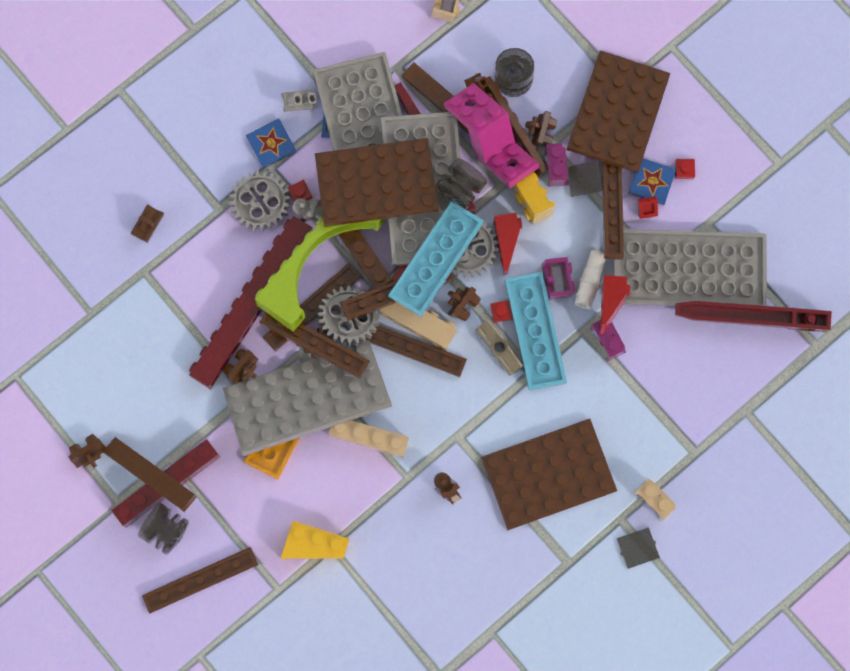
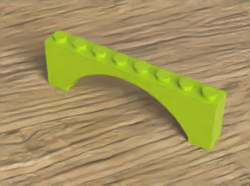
(281, 293)

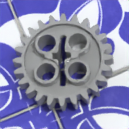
(273, 192)
(476, 261)
(333, 323)

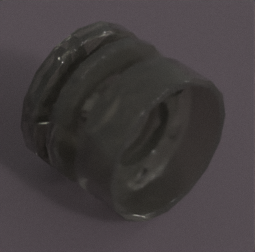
(511, 63)
(461, 183)
(160, 526)

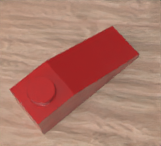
(507, 230)
(612, 299)

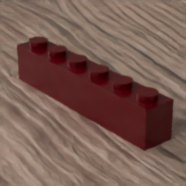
(181, 471)

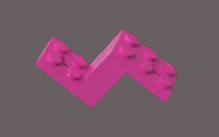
(491, 135)

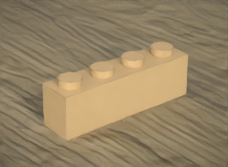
(426, 327)
(370, 437)

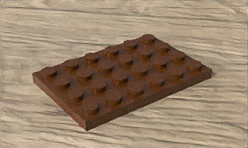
(618, 111)
(376, 182)
(549, 474)

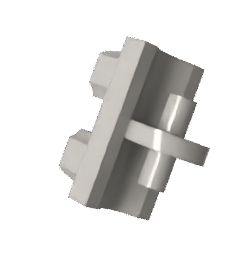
(298, 100)
(308, 210)

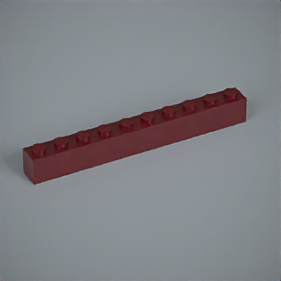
(244, 309)

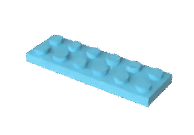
(436, 259)
(535, 331)

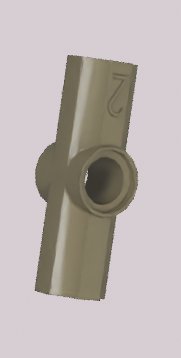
(491, 338)

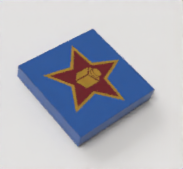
(271, 143)
(652, 181)

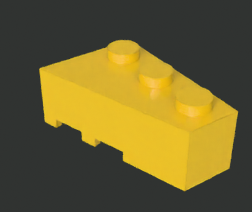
(533, 199)
(313, 543)

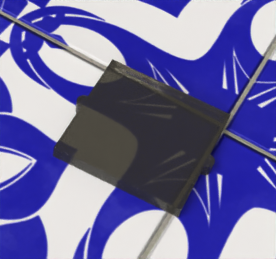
(585, 178)
(638, 548)

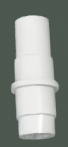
(590, 280)

